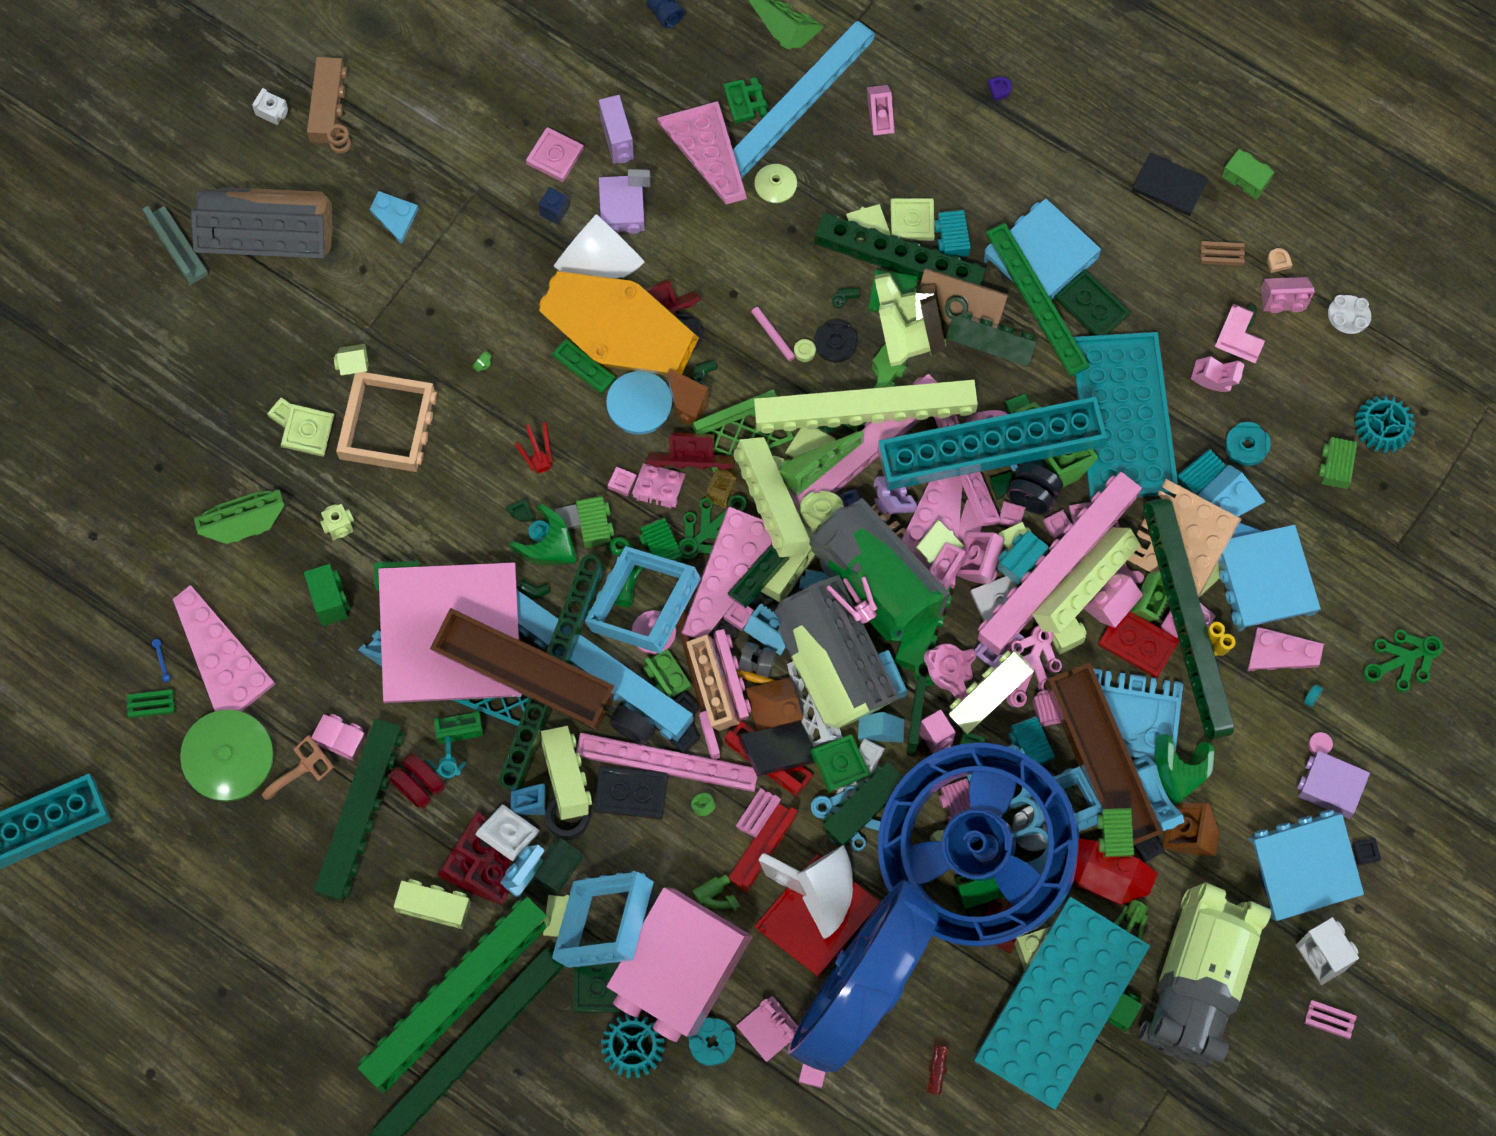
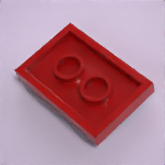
(1140, 644)

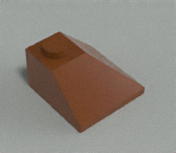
(688, 397)
(774, 704)
(1197, 834)

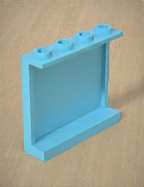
(1051, 246)
(1267, 578)
(1307, 864)

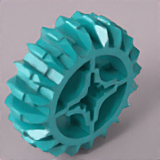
(1401, 426)
(625, 1053)

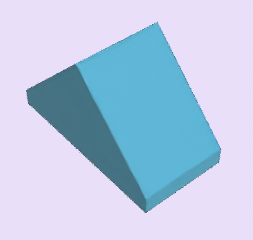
(881, 728)

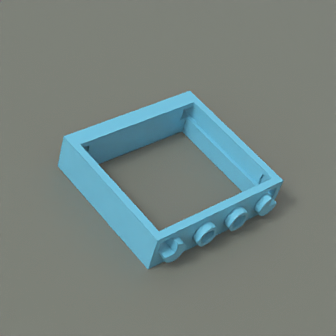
(671, 612)
(567, 945)

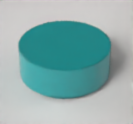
(1313, 695)

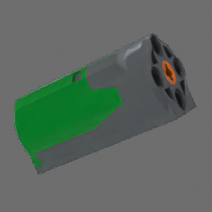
(860, 545)

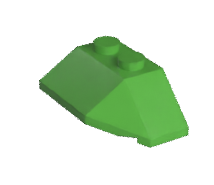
(240, 517)

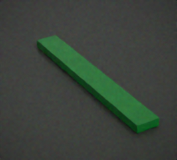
(1037, 300)

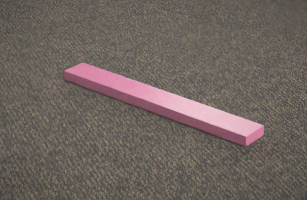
(667, 761)

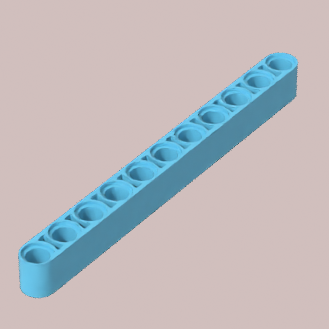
(802, 96)

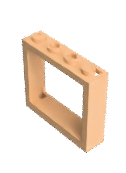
(420, 438)

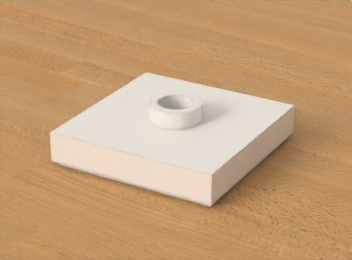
(991, 595)
(507, 832)
(781, 873)

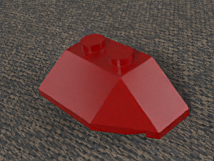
(1112, 877)

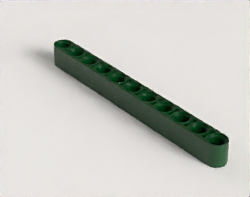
(1188, 619)
(558, 639)
(470, 1046)

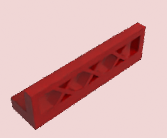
(781, 777)
(766, 842)

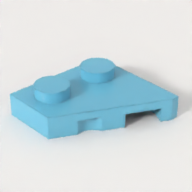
(394, 214)

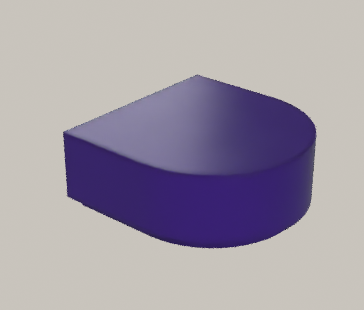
(999, 87)

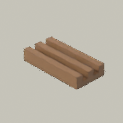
(1222, 249)

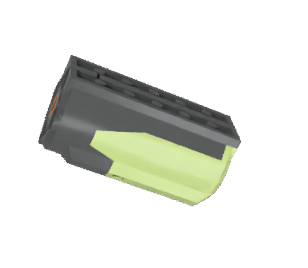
(833, 654)

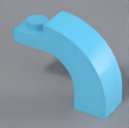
(1165, 811)

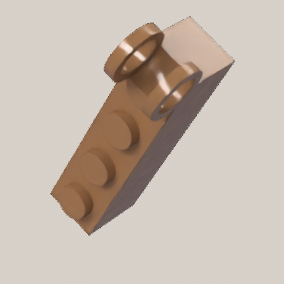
(326, 105)

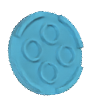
(639, 402)

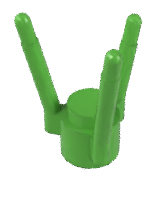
(1135, 913)

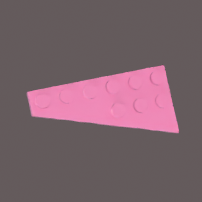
(706, 144)
(735, 550)
(225, 665)

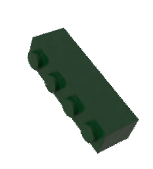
(863, 806)

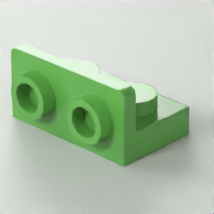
(667, 674)

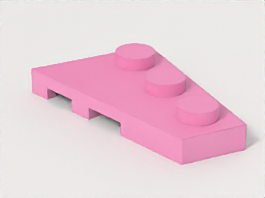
(1281, 650)

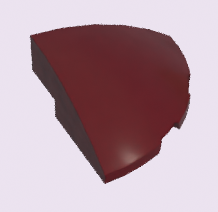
(476, 864)

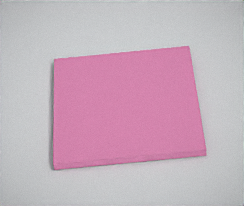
(411, 614)

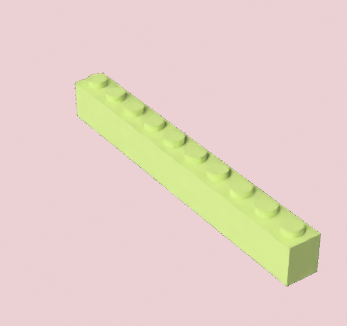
(865, 405)

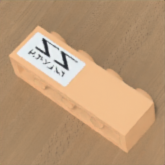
(712, 683)

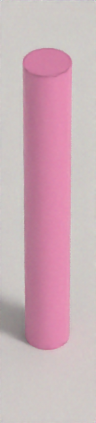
(773, 334)

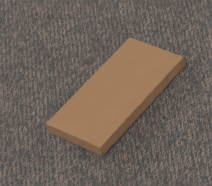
(981, 300)

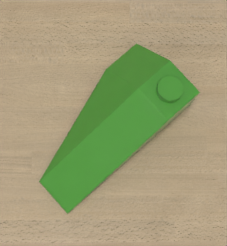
(812, 465)

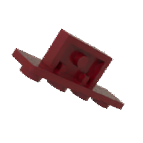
(665, 295)
(691, 450)

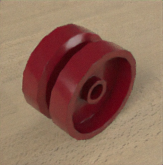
(418, 779)

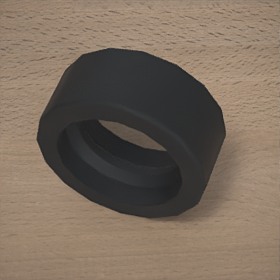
(631, 725)
(560, 833)

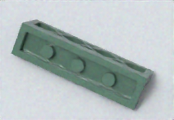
(176, 244)

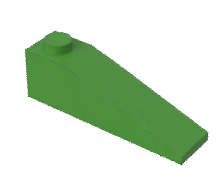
(786, 25)
(1068, 466)

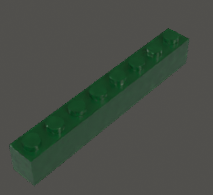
(358, 811)

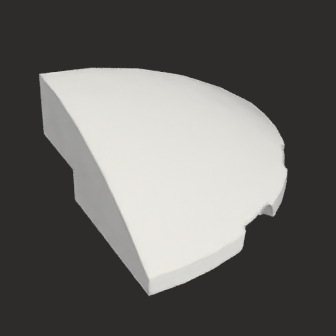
(599, 253)
(828, 890)

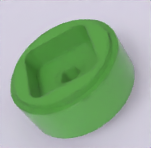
(482, 362)
(703, 804)

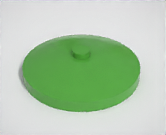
(227, 755)

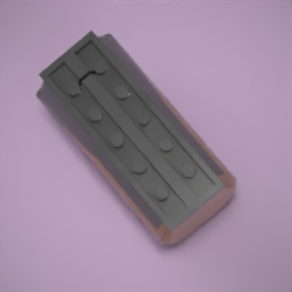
(262, 222)

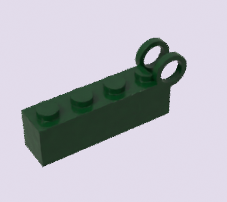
(989, 337)

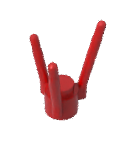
(540, 462)

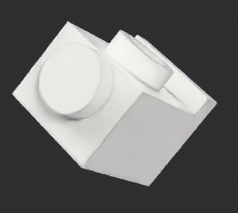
(263, 108)

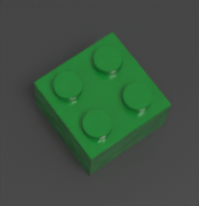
(327, 594)

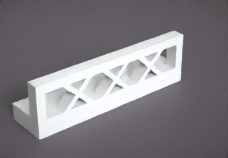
(827, 733)

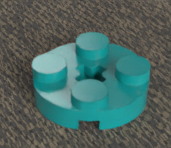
(1255, 435)
(713, 1055)

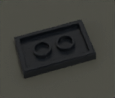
(1170, 184)
(777, 748)
(630, 792)

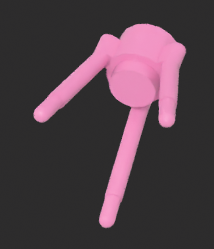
(864, 610)

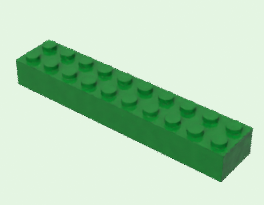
(454, 995)

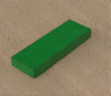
(584, 366)

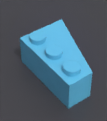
(1232, 492)

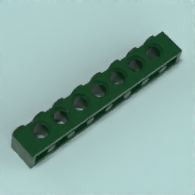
(887, 258)

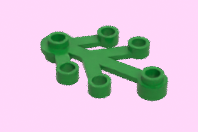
(708, 529)
(1405, 658)

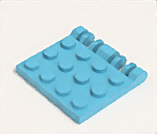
(1142, 714)

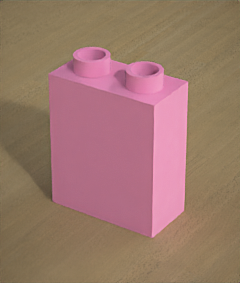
(678, 964)

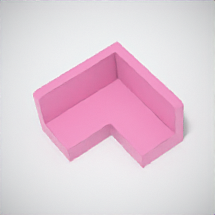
(1235, 339)

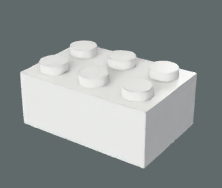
(1327, 950)

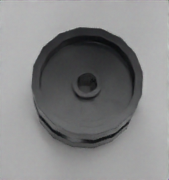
(1034, 488)

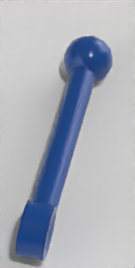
(157, 644)

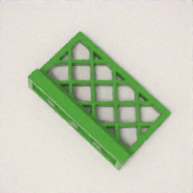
(730, 416)

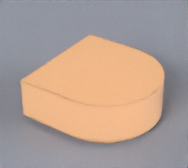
(1279, 260)

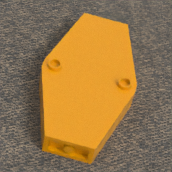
(618, 323)

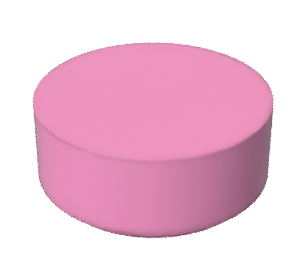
(1320, 742)

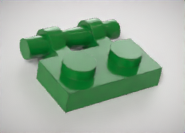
(739, 102)

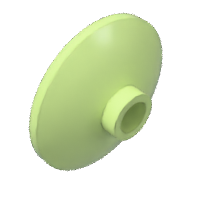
(775, 191)

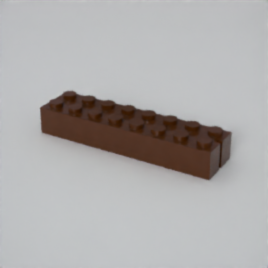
(523, 668)
(1101, 748)

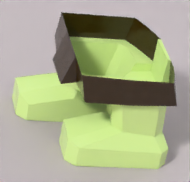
(909, 320)

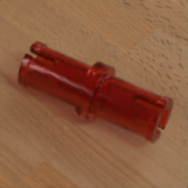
(937, 1070)

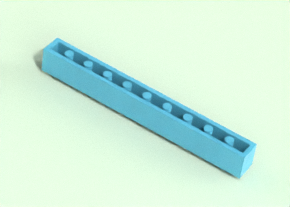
(632, 689)

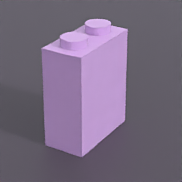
(616, 129)
(621, 204)
(1332, 784)

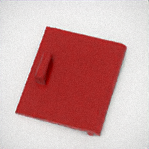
(796, 933)

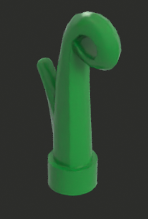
(626, 595)

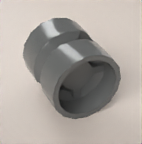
(765, 662)

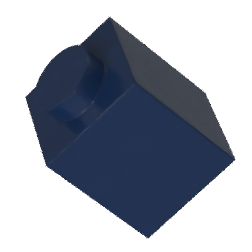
(553, 205)

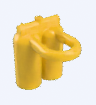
(1221, 643)

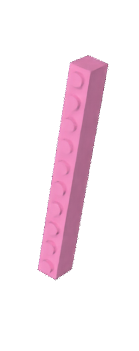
(862, 456)
(1056, 566)

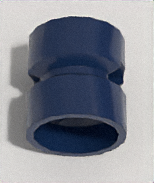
(666, 11)

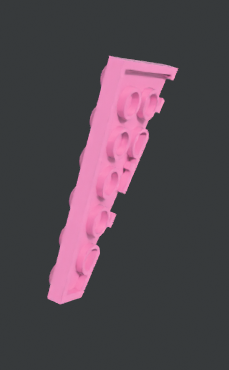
(939, 502)

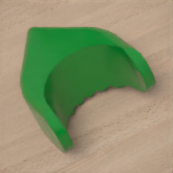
(554, 548)
(1175, 775)

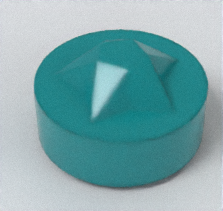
(538, 531)

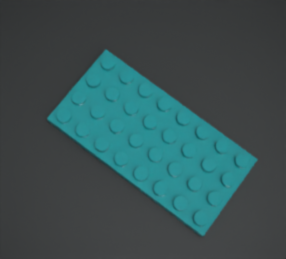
(1133, 405)
(1061, 1002)

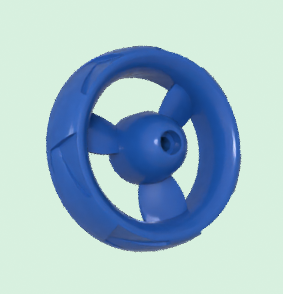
(991, 790)
(865, 980)

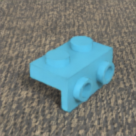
(521, 871)

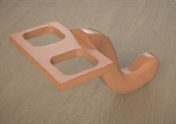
(306, 765)

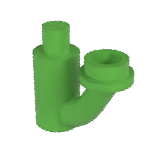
(710, 889)

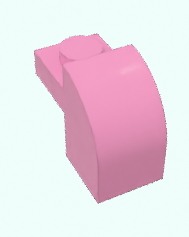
(1215, 375)

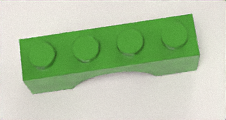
(885, 375)

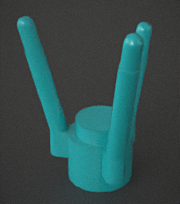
(447, 764)

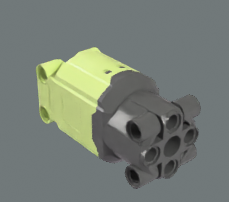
(1204, 975)

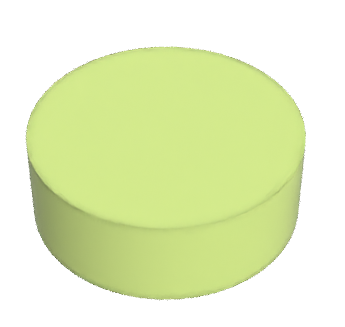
(804, 350)

